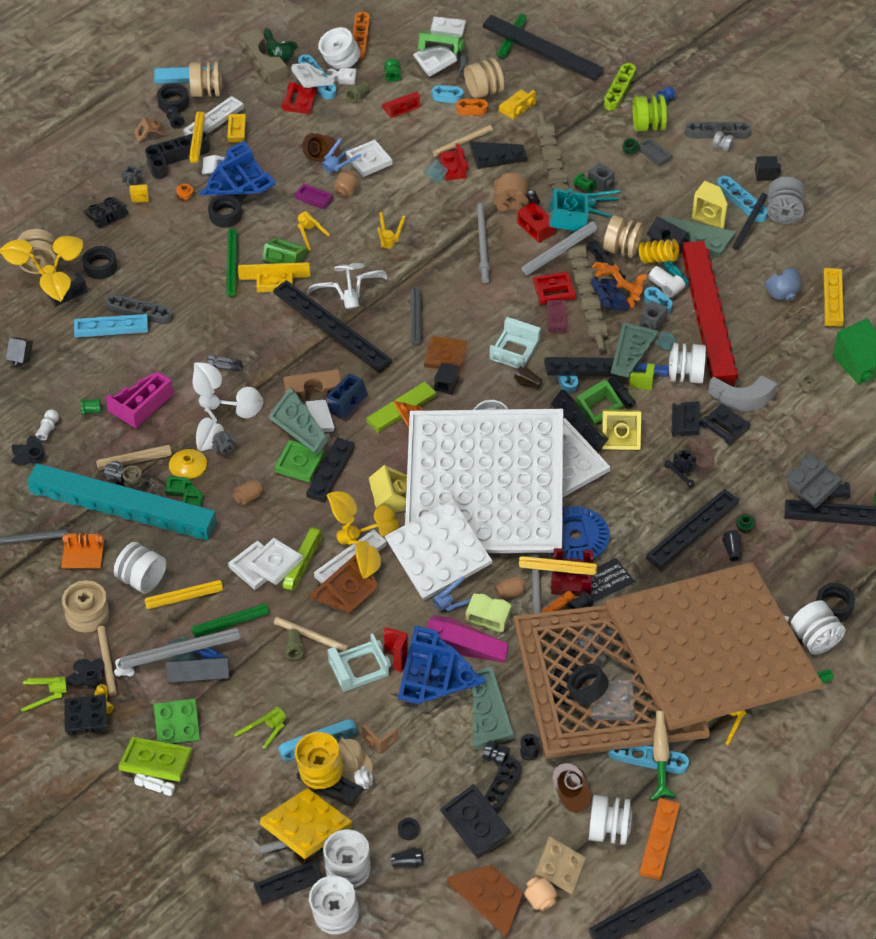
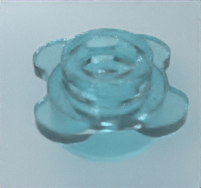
(666, 341)

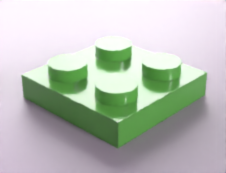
(298, 461)

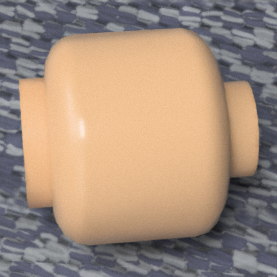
(540, 893)

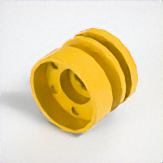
(319, 760)

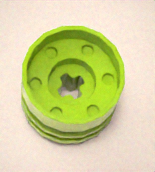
(652, 112)

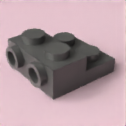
(813, 480)

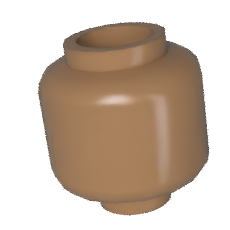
(346, 184)

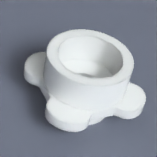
(120, 671)
(363, 777)

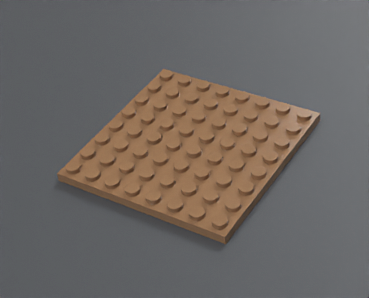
(712, 645)

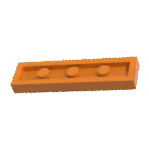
(659, 839)

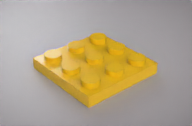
(305, 822)

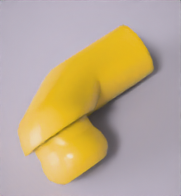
(102, 689)

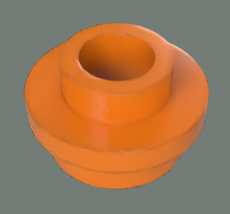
(184, 191)

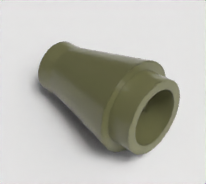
(355, 92)
(293, 646)

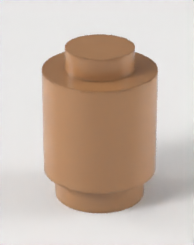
(247, 491)
(510, 587)

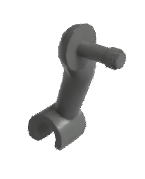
(463, 60)

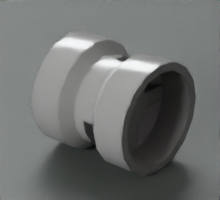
(723, 141)

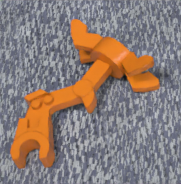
(635, 287)

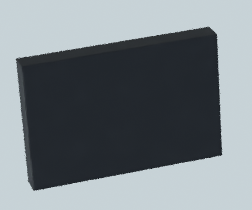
(475, 821)

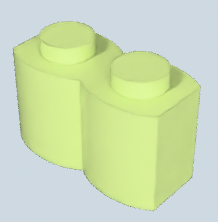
(488, 612)

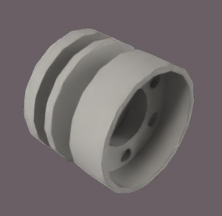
(786, 200)

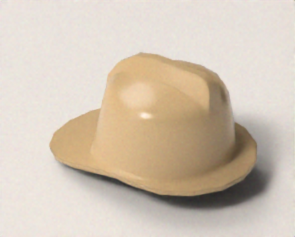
(353, 758)

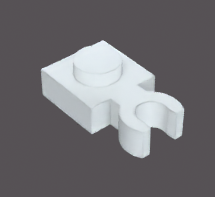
(343, 76)

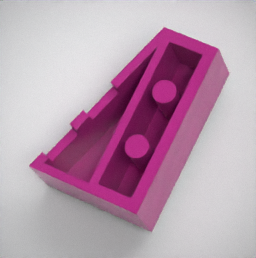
(141, 400)

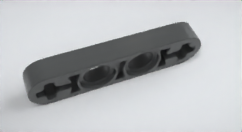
(692, 129)
(159, 314)

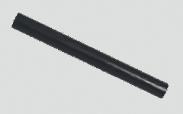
(750, 221)

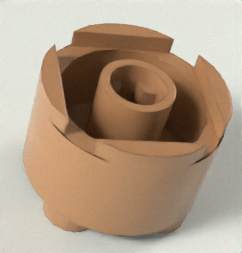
(510, 192)

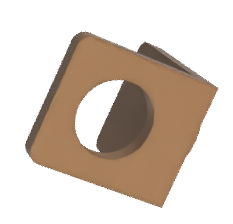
(149, 125)
(379, 744)

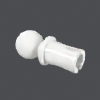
(47, 424)

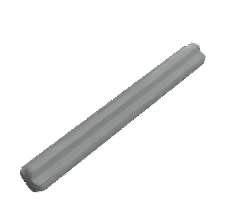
(559, 248)

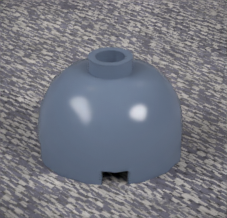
(785, 285)

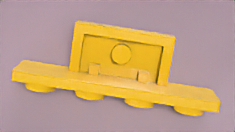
(272, 275)

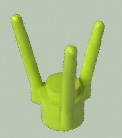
(56, 685)
(272, 719)

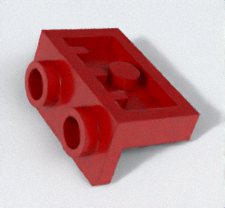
(455, 163)

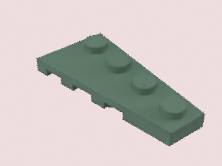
(714, 238)
(631, 347)
(298, 421)
(489, 712)

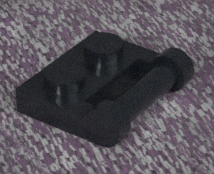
(729, 421)

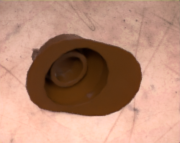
(318, 146)
(572, 787)

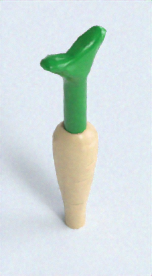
(661, 756)

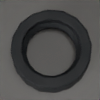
(170, 90)
(224, 201)
(97, 253)
(841, 591)
(595, 690)

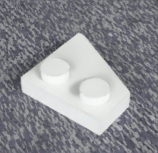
(310, 76)

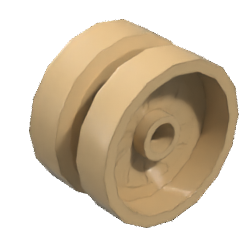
(42, 249)
(85, 606)

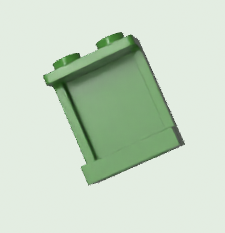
(443, 37)

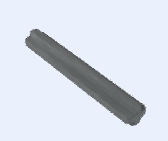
(415, 316)

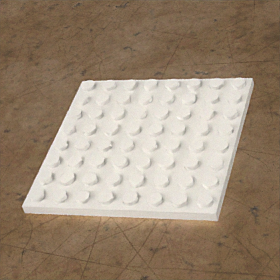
(496, 468)

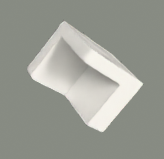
(210, 163)

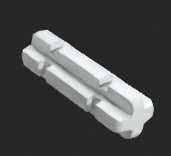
(155, 784)

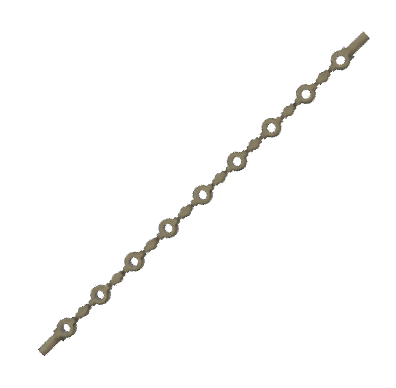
(577, 254)

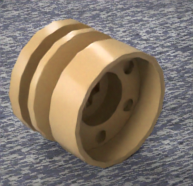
(484, 78)
(205, 79)
(619, 236)

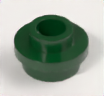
(630, 142)
(745, 527)

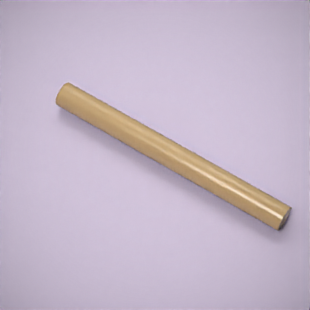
(463, 140)
(311, 634)
(107, 661)

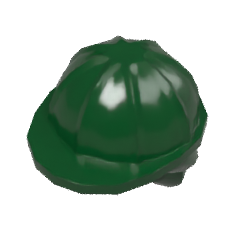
(282, 49)

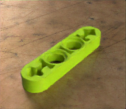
(616, 85)
(306, 550)

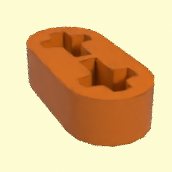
(471, 106)

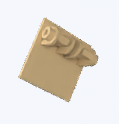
(560, 865)

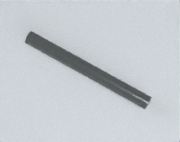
(33, 536)

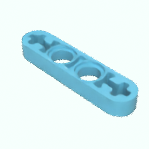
(328, 94)
(729, 186)
(344, 729)
(647, 759)

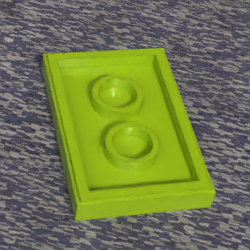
(155, 759)

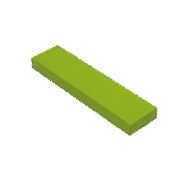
(389, 414)

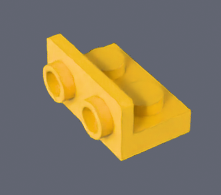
(518, 104)

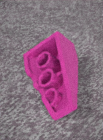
(468, 640)

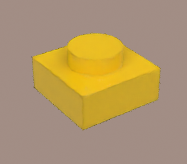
(139, 193)

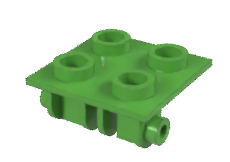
(176, 721)

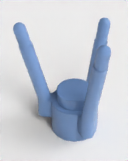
(332, 163)
(444, 599)

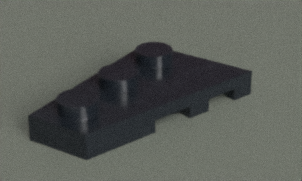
(496, 154)

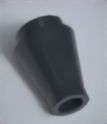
(732, 543)
(408, 858)

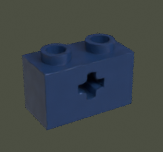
(346, 396)

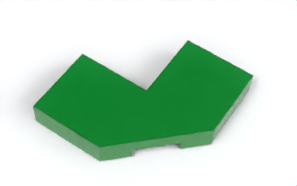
(183, 487)

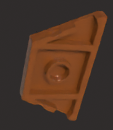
(345, 587)
(489, 894)

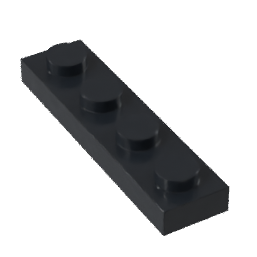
(578, 366)
(580, 420)
(330, 470)

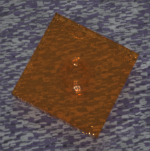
(446, 351)

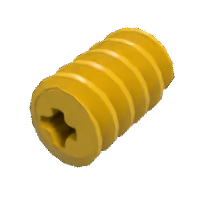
(658, 252)

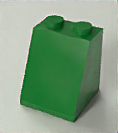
(857, 351)

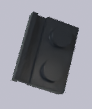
(686, 419)

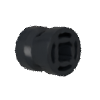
(495, 753)

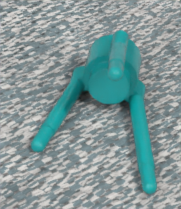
(592, 198)

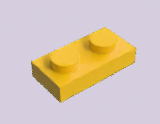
(236, 127)

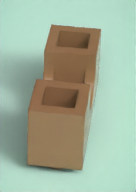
(319, 381)

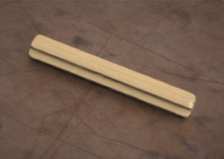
(136, 457)

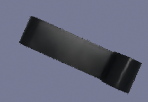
(170, 152)

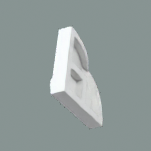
(434, 59)

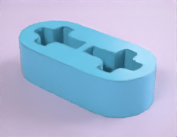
(447, 93)
(659, 297)
(565, 386)

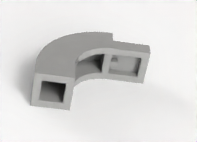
(745, 398)

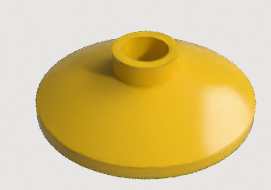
(188, 464)

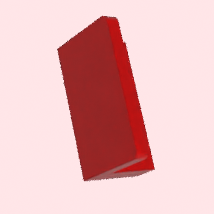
(402, 105)
(397, 645)

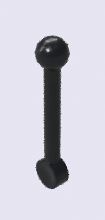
(668, 464)

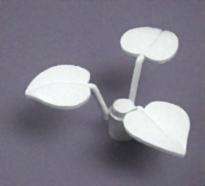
(350, 297)
(204, 381)

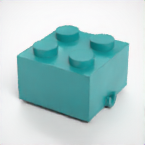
(568, 210)

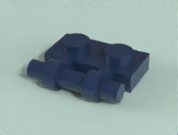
(610, 294)

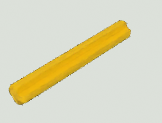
(197, 137)
(558, 565)
(183, 594)

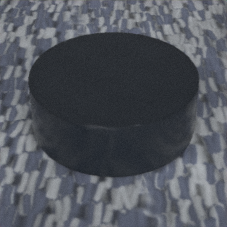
(408, 828)

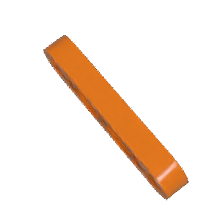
(361, 35)

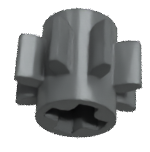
(131, 175)
(223, 442)
(114, 472)

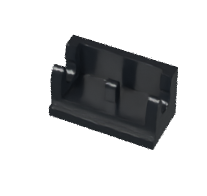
(77, 288)

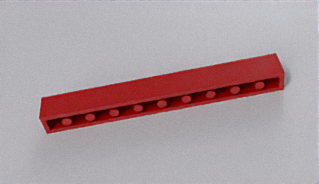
(708, 312)

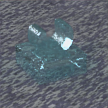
(436, 170)

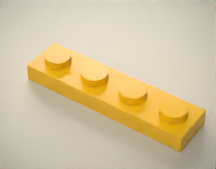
(833, 297)

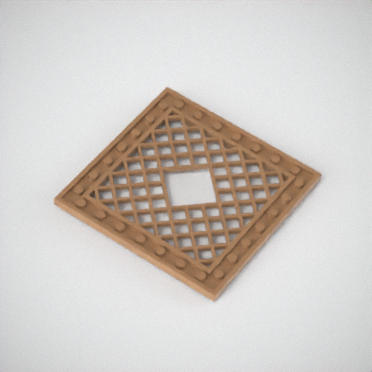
(593, 740)

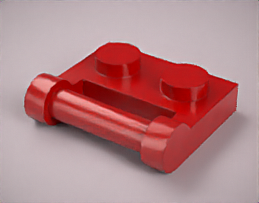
(304, 100)
(553, 283)

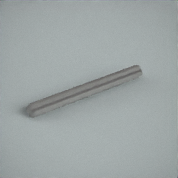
(179, 648)

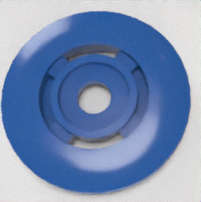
(593, 532)

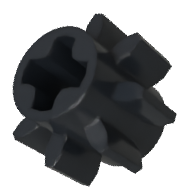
(684, 461)

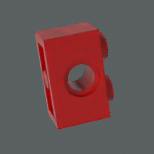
(535, 222)

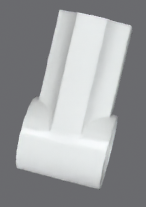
(669, 284)

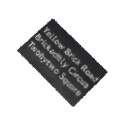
(609, 579)

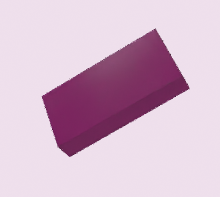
(314, 196)

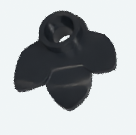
(28, 453)
(86, 673)

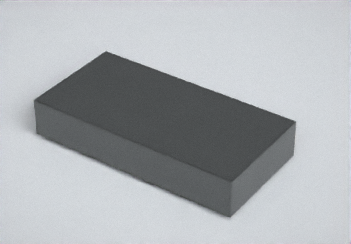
(654, 152)

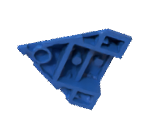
(238, 174)
(434, 669)

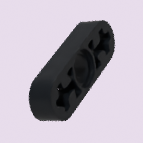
(502, 777)

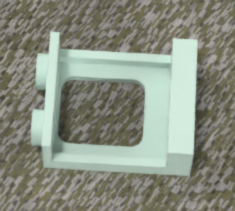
(520, 334)
(342, 671)

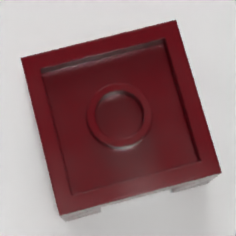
(576, 583)

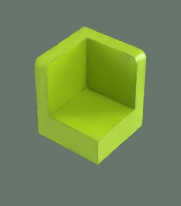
(642, 380)

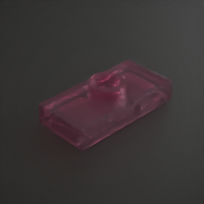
(556, 316)

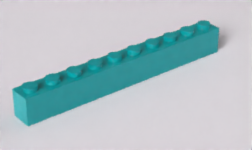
(122, 501)

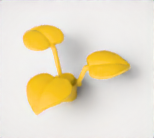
(52, 282)
(367, 556)

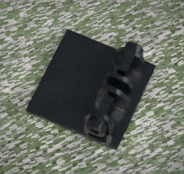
(102, 211)
(85, 713)

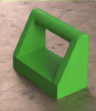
(282, 251)
(596, 394)

